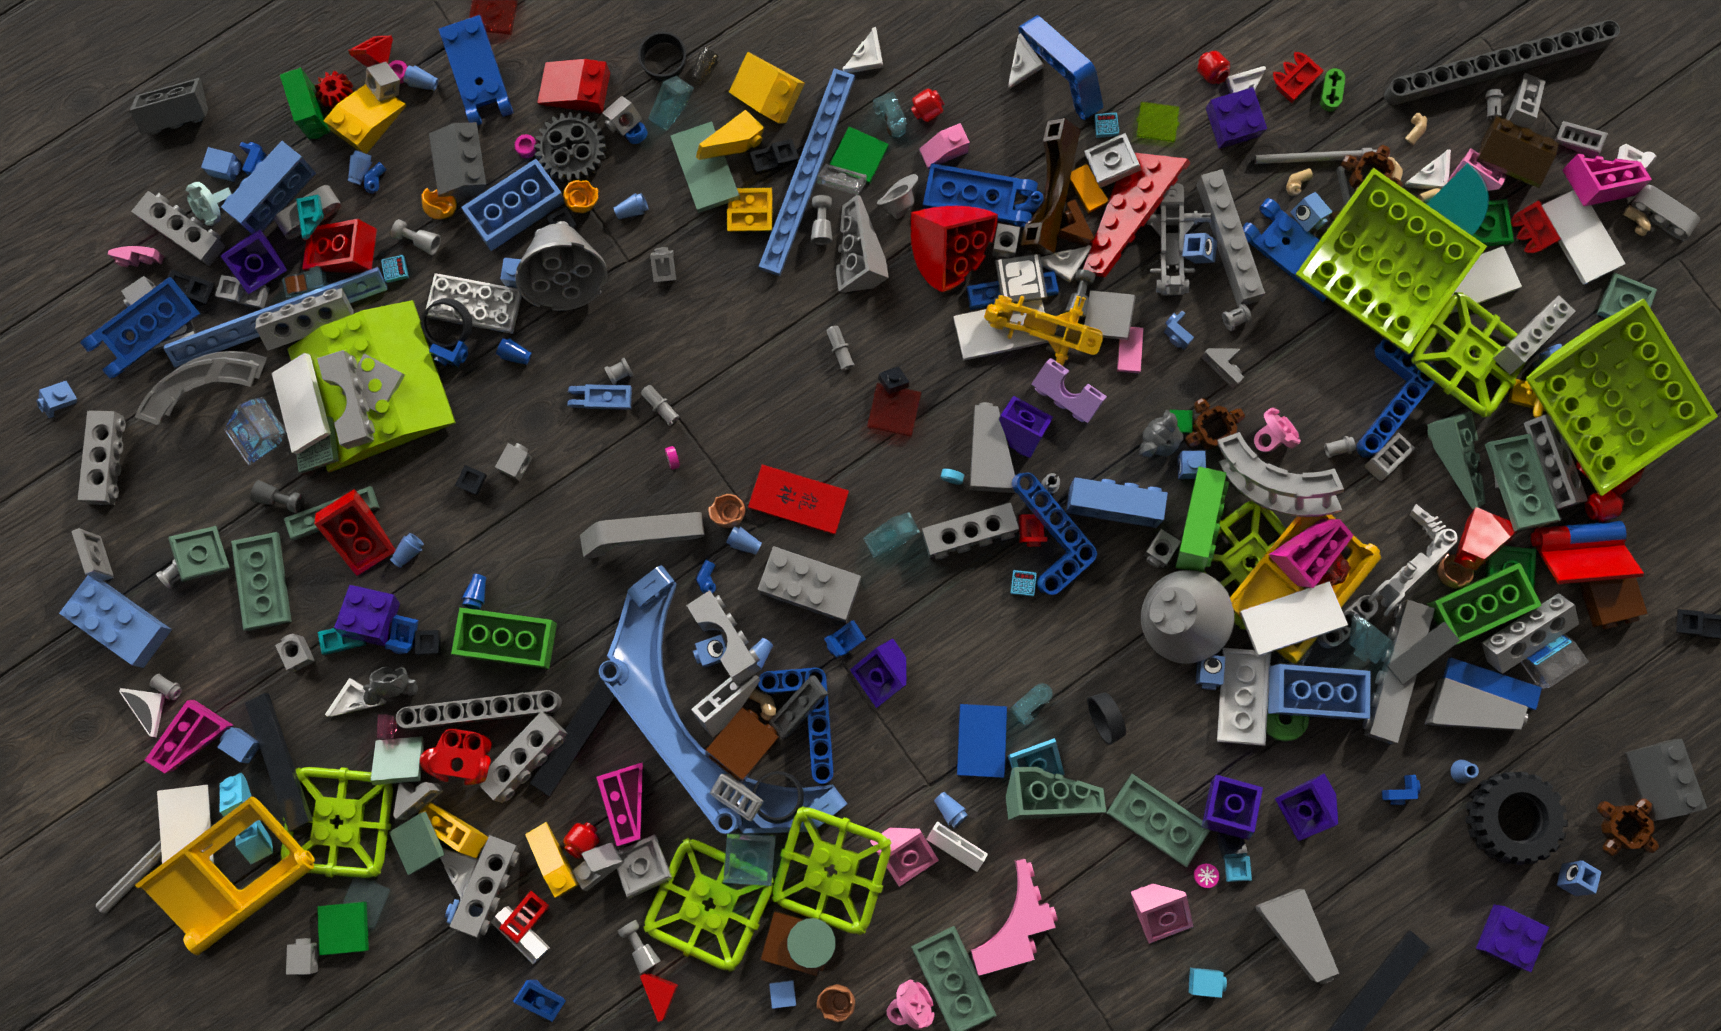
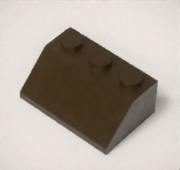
(1517, 151)

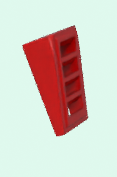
(534, 900)

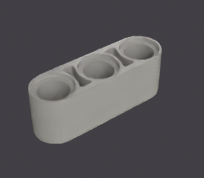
(1666, 212)
(289, 219)
(1344, 633)

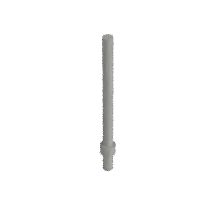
(1309, 157)

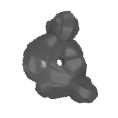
(1158, 433)
(388, 684)

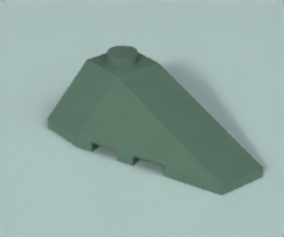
(1454, 443)
(1047, 795)

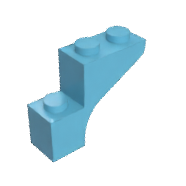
(254, 841)

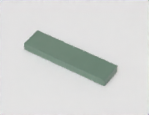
(303, 524)

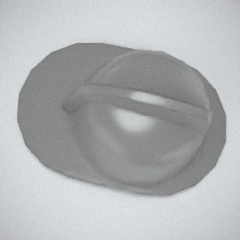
(899, 196)

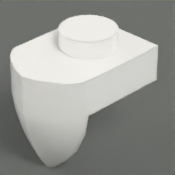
(1630, 153)

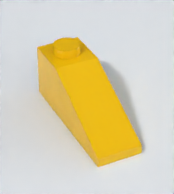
(732, 138)
(454, 831)
(551, 860)

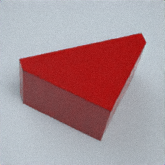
(373, 51)
(659, 993)

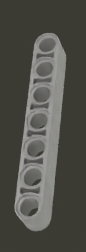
(468, 710)

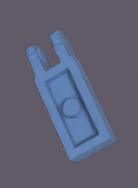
(602, 396)

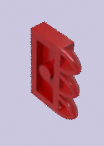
(1297, 77)
(1537, 226)

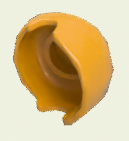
(580, 196)
(436, 206)

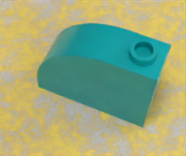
(1463, 200)

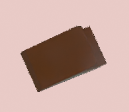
(1079, 230)

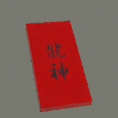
(798, 499)

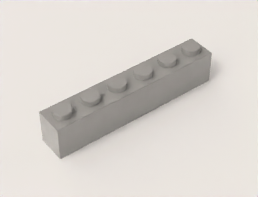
(1230, 238)
(1392, 697)

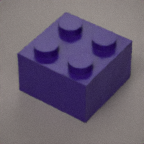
(1236, 117)
(367, 615)
(1232, 807)
(1512, 938)

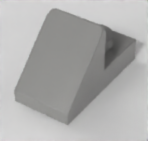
(1219, 360)
(412, 799)
(597, 865)

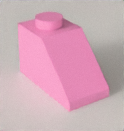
(945, 146)

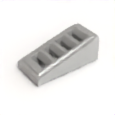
(1591, 134)
(1379, 467)
(723, 789)

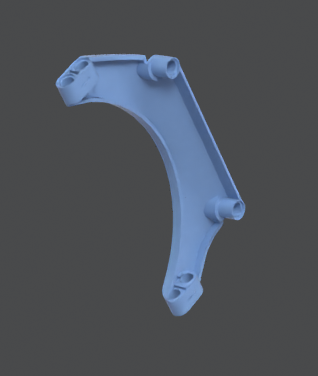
(645, 697)

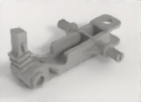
(1172, 243)
(1409, 575)

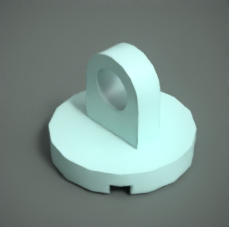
(205, 203)

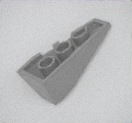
(862, 257)

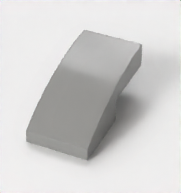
(231, 290)

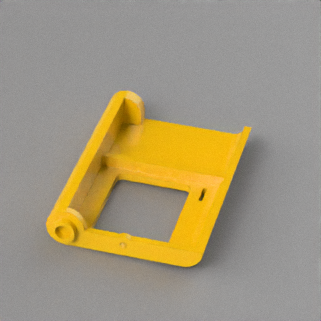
(1270, 583)
(203, 898)

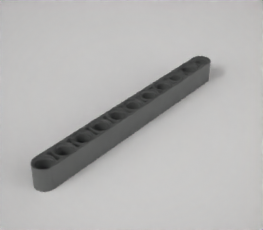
(1509, 56)

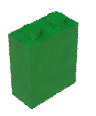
(304, 104)

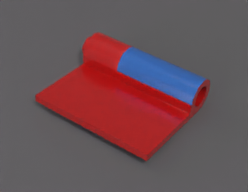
(1586, 552)

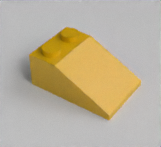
(766, 88)
(363, 118)

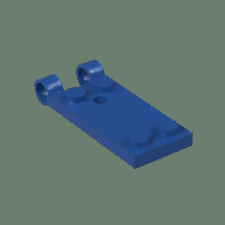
(471, 60)
(971, 188)
(1270, 243)
(150, 319)

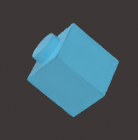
(1207, 982)

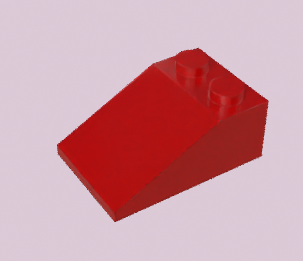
(575, 85)
(341, 247)
(354, 532)

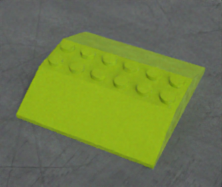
(1390, 261)
(397, 340)
(1620, 395)

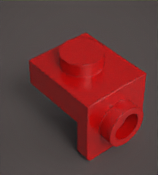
(1031, 530)

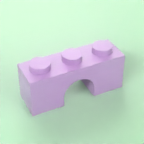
(1051, 383)

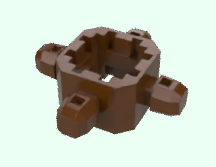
(1378, 160)
(1199, 434)
(1636, 812)

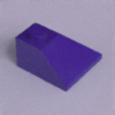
(254, 261)
(1024, 426)
(882, 672)
(1310, 807)

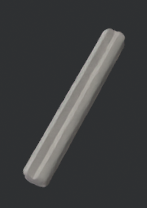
(129, 879)

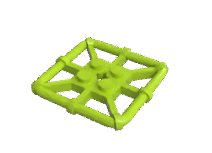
(1459, 357)
(1250, 547)
(352, 814)
(845, 863)
(694, 910)

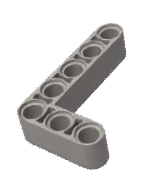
(641, 530)

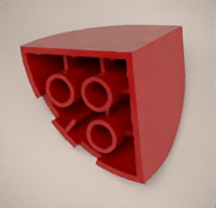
(950, 242)

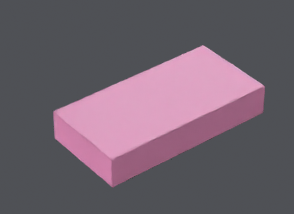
(1130, 352)

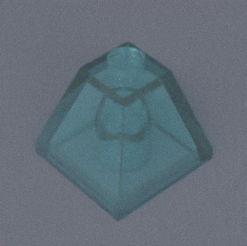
(749, 859)

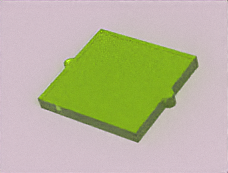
(1157, 121)

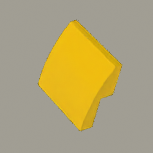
(751, 211)

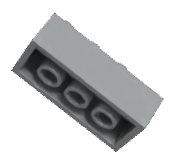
(809, 584)

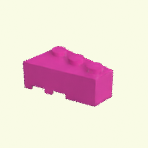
(1605, 180)
(1312, 551)
(186, 736)
(622, 800)

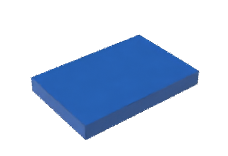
(981, 740)

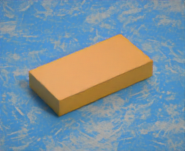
(1088, 189)

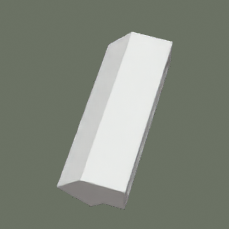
(957, 846)
(531, 944)

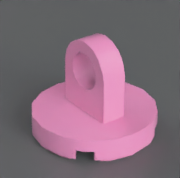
(1280, 431)
(914, 1005)

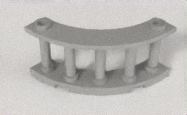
(209, 368)
(1276, 488)

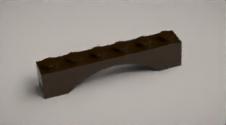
(1060, 147)

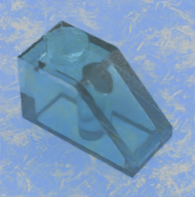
(670, 102)
(891, 534)
(1367, 640)

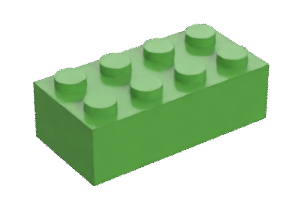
(1203, 520)
(1486, 603)
(504, 638)

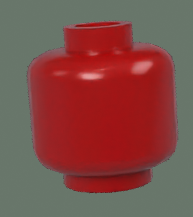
(1214, 67)
(927, 105)
(1604, 507)
(580, 839)

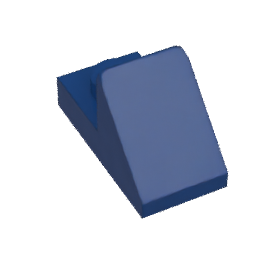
(539, 1000)

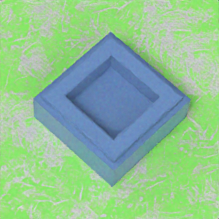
(782, 994)

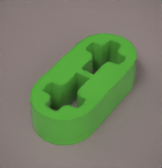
(1337, 90)

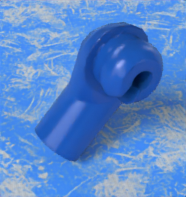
(371, 178)
(1032, 202)
(704, 579)

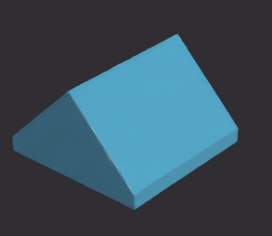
(1042, 756)

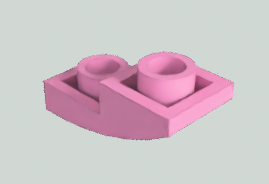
(134, 254)

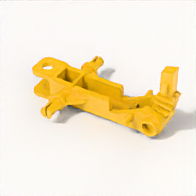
(1044, 326)

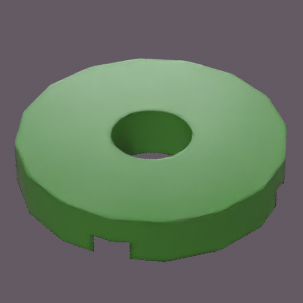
(1287, 732)

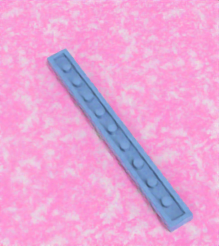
(806, 172)
(244, 328)

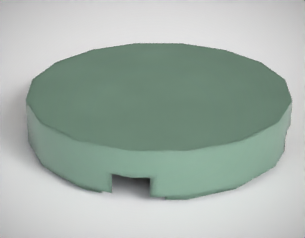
(811, 943)

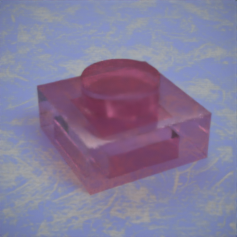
(386, 727)

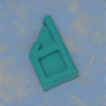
(310, 214)
(332, 642)

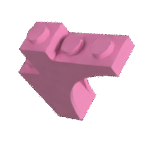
(1027, 917)

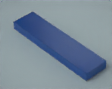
(986, 293)
(1493, 683)

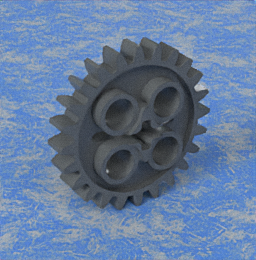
(574, 165)

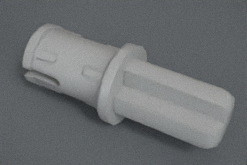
(840, 348)
(660, 405)

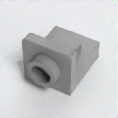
(663, 264)

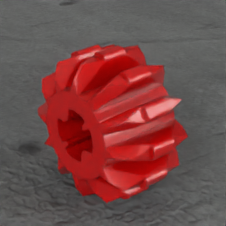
(326, 88)

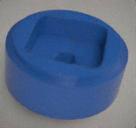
(637, 133)

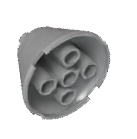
(560, 269)
(1187, 616)

